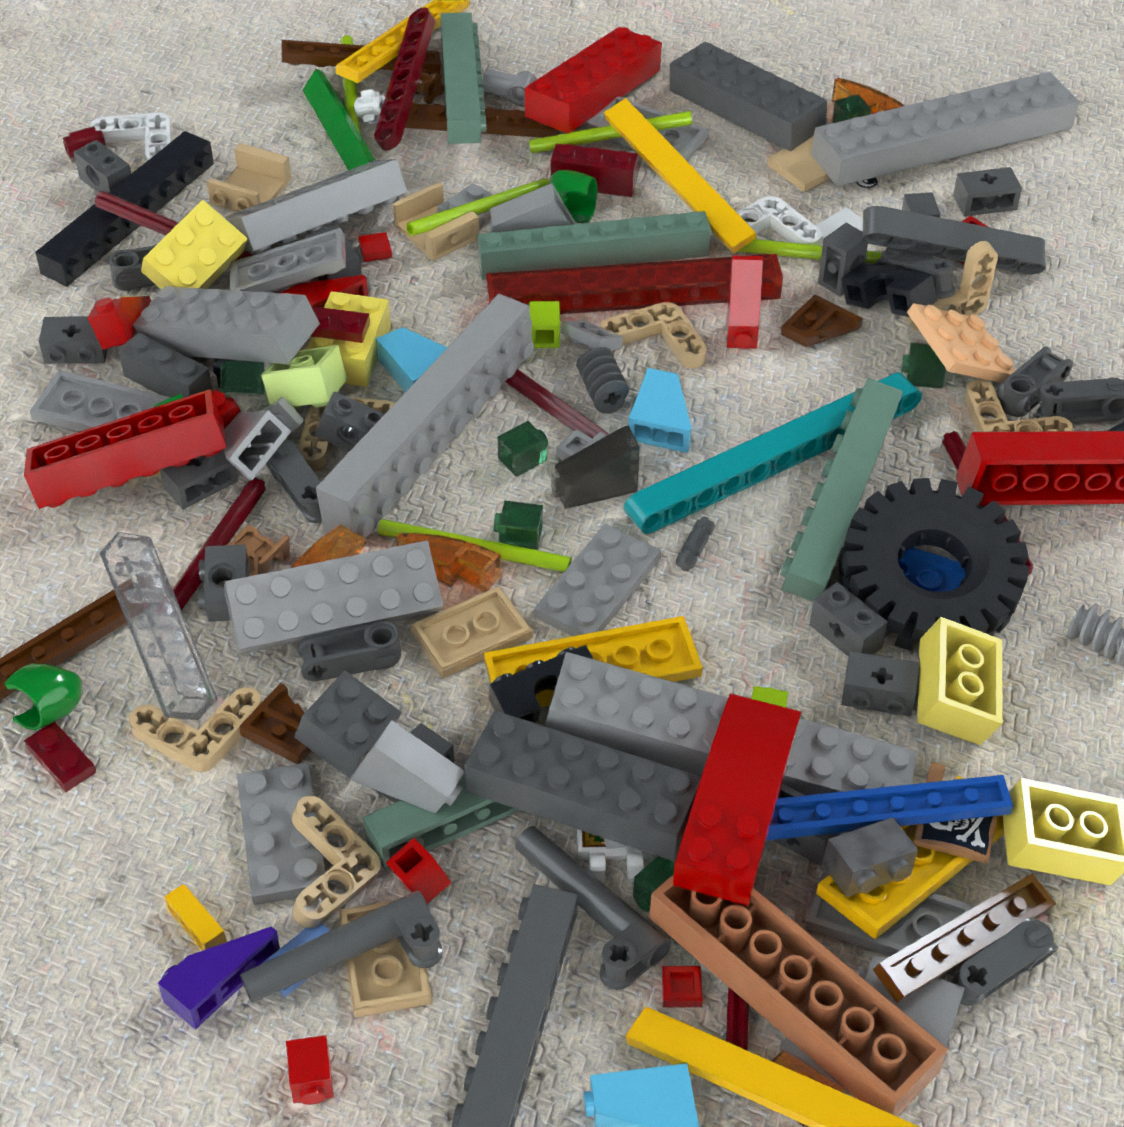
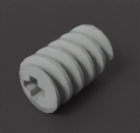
(1099, 631)

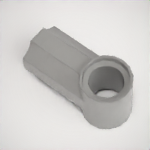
(507, 84)

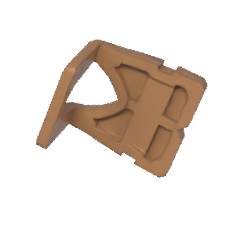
(261, 549)

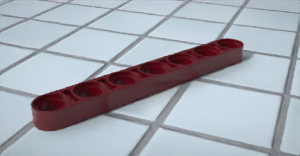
(406, 87)

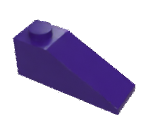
(212, 976)

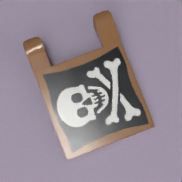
(961, 838)

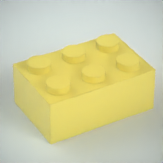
(194, 250)
(358, 358)
(960, 681)
(1065, 832)

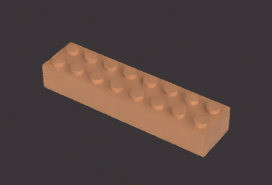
(804, 993)

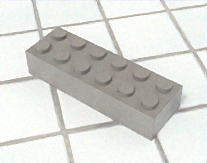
(319, 204)
(229, 323)
(332, 596)

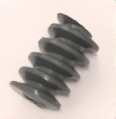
(603, 379)

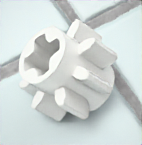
(369, 106)

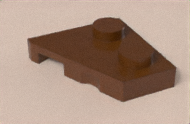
(819, 321)
(275, 725)

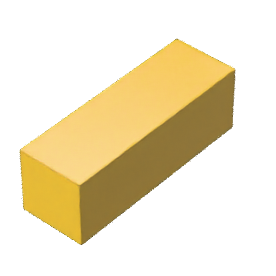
(194, 918)

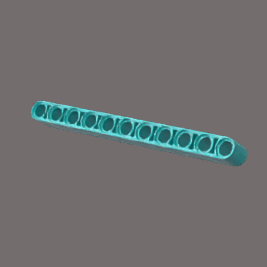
(751, 462)

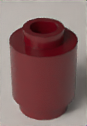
(79, 138)

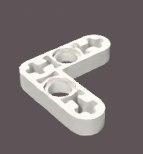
(145, 129)
(773, 213)

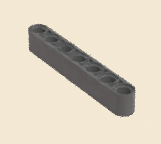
(950, 238)

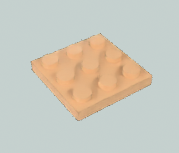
(962, 343)

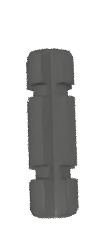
(695, 544)

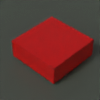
(375, 247)
(682, 986)

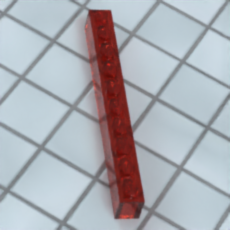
(630, 284)

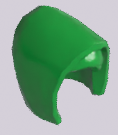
(577, 193)
(51, 689)

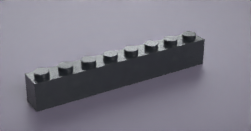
(149, 186)

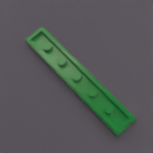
(336, 121)

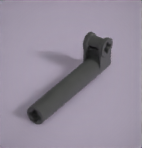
(401, 919)
(635, 941)

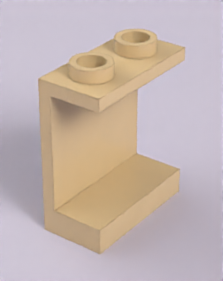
(256, 179)
(439, 240)

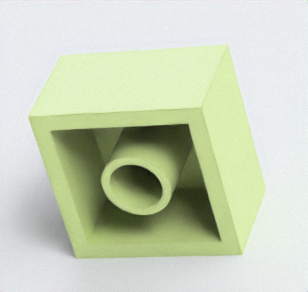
(307, 378)

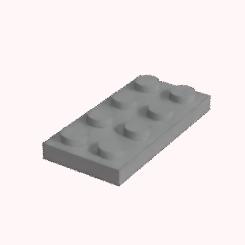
(683, 139)
(290, 263)
(86, 402)
(597, 582)
(277, 853)
(919, 922)

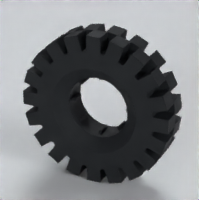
(944, 520)

